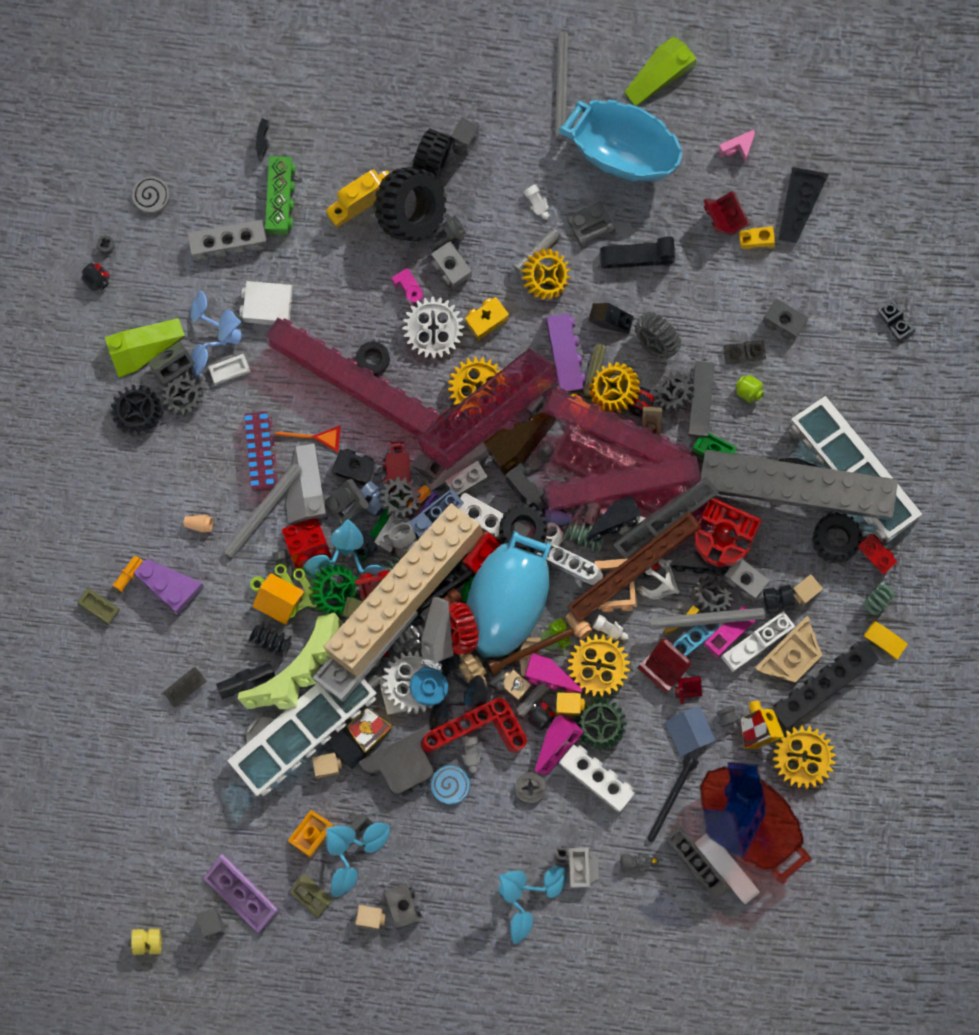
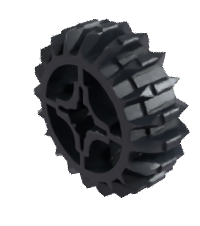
(141, 405)

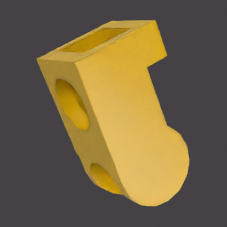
(757, 238)

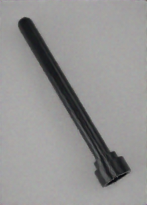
(689, 765)

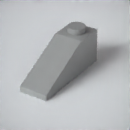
(437, 632)

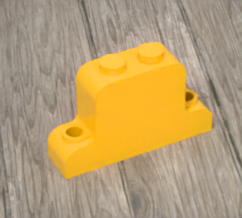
(355, 197)

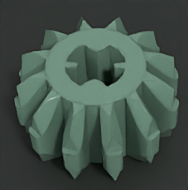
(879, 599)

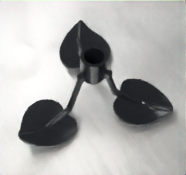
(474, 695)

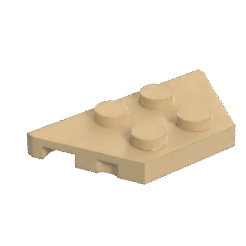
(793, 654)

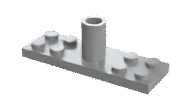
(342, 682)

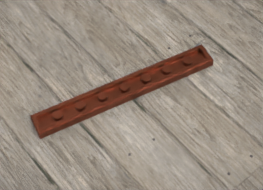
(634, 567)

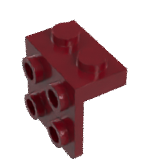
(726, 214)
(665, 665)

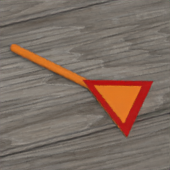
(329, 437)

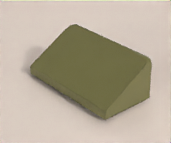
(311, 895)

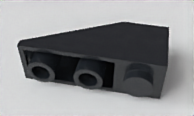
(620, 514)
(698, 565)

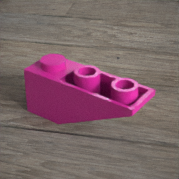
(726, 636)
(547, 672)

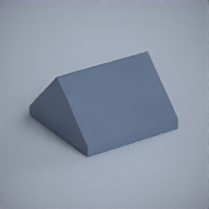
(690, 731)

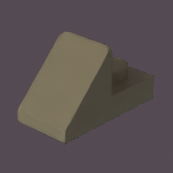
(652, 419)

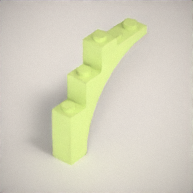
(285, 687)

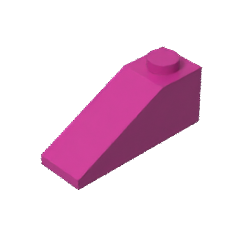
(557, 742)

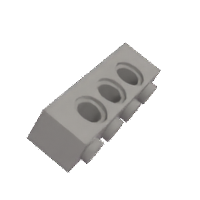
(218, 235)

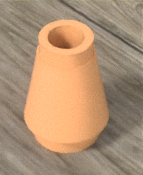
(199, 523)
(581, 629)

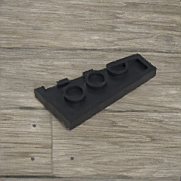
(800, 200)

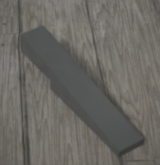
(664, 517)

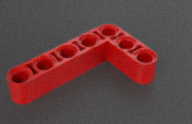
(475, 723)

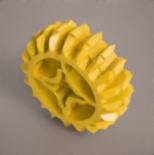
(534, 283)
(603, 400)

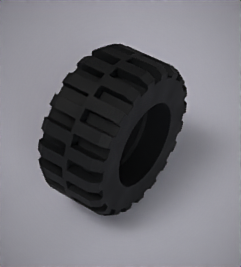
(392, 198)

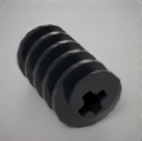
(271, 639)

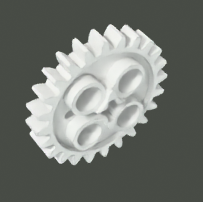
(451, 327)
(413, 664)

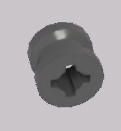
(727, 716)

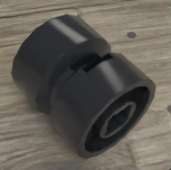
(785, 596)

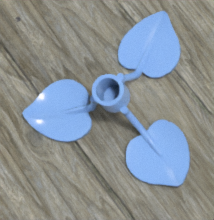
(226, 334)

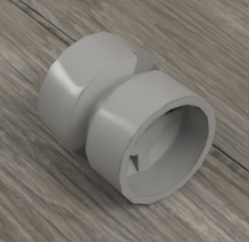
(402, 538)

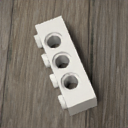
(488, 513)
(616, 801)

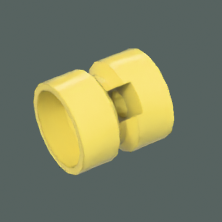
(146, 941)

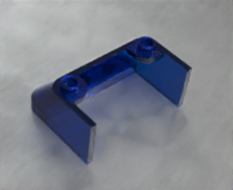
(744, 812)

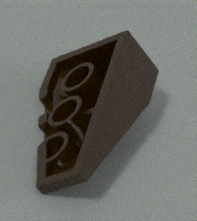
(515, 445)

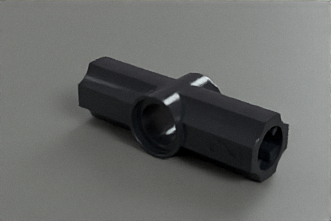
(245, 680)

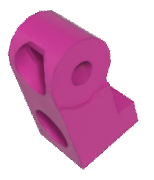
(409, 285)

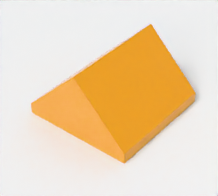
(277, 598)
(310, 834)

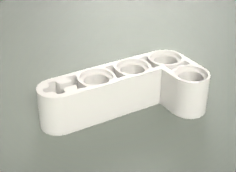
(569, 559)
(727, 869)

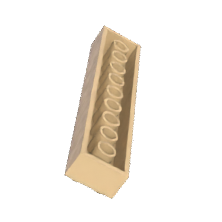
(403, 590)

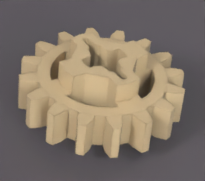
(471, 667)

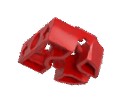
(720, 531)

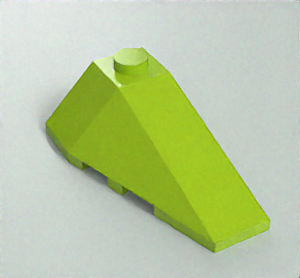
(663, 67)
(137, 346)

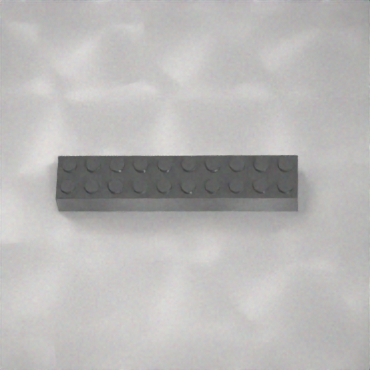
(801, 485)

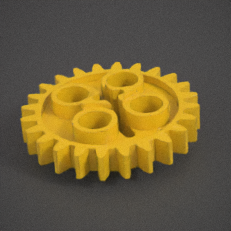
(483, 370)
(601, 648)
(801, 774)

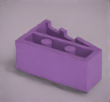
(170, 586)

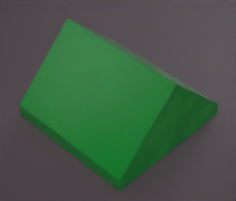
(711, 443)

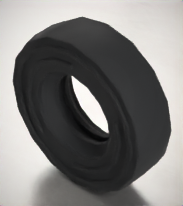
(373, 346)

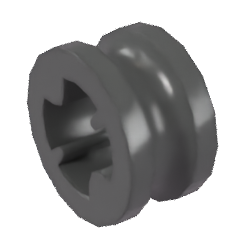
(111, 245)

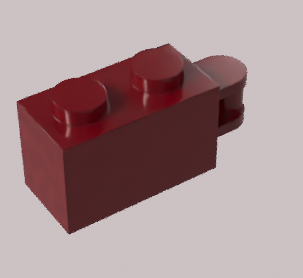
(396, 464)

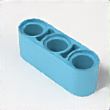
(691, 646)

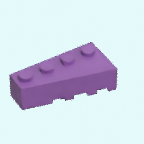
(564, 351)

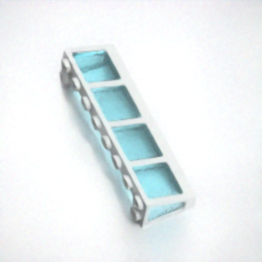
(842, 449)
(296, 735)

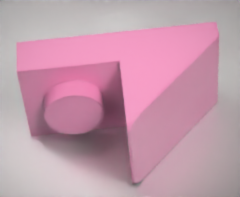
(739, 143)

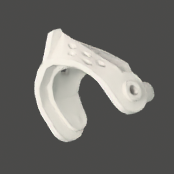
(666, 588)

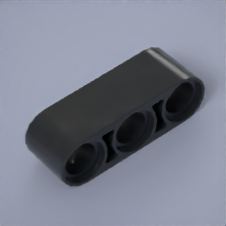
(345, 748)

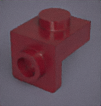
(688, 688)

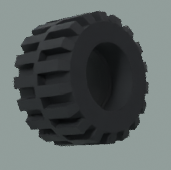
(432, 152)
(523, 513)
(842, 522)

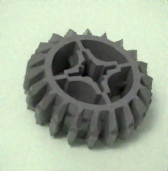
(657, 335)

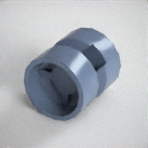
(371, 495)

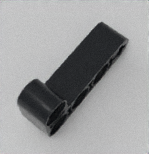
(638, 254)

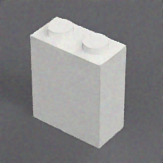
(266, 302)

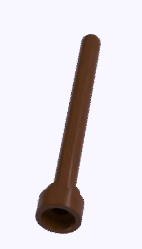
(497, 665)

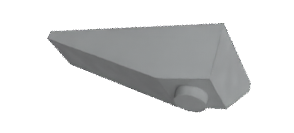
(477, 454)
(305, 493)

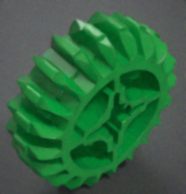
(325, 578)

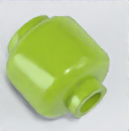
(749, 389)

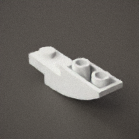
(758, 641)

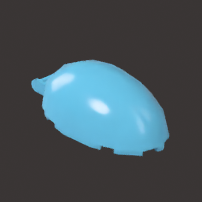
(623, 140)
(509, 596)

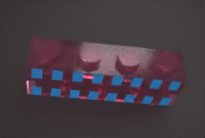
(260, 451)

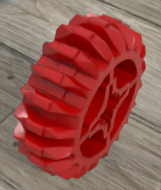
(463, 628)

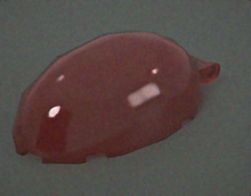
(778, 835)

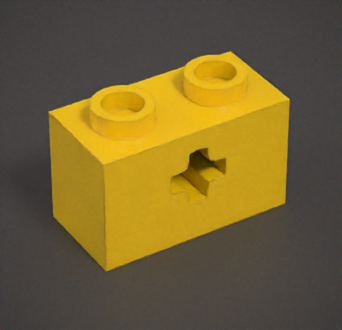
(481, 327)
(569, 704)

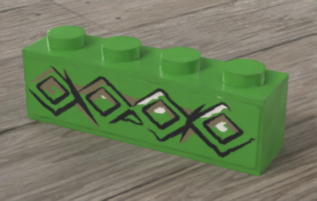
(279, 195)

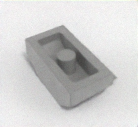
(582, 868)

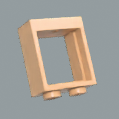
(625, 605)

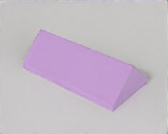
(240, 894)

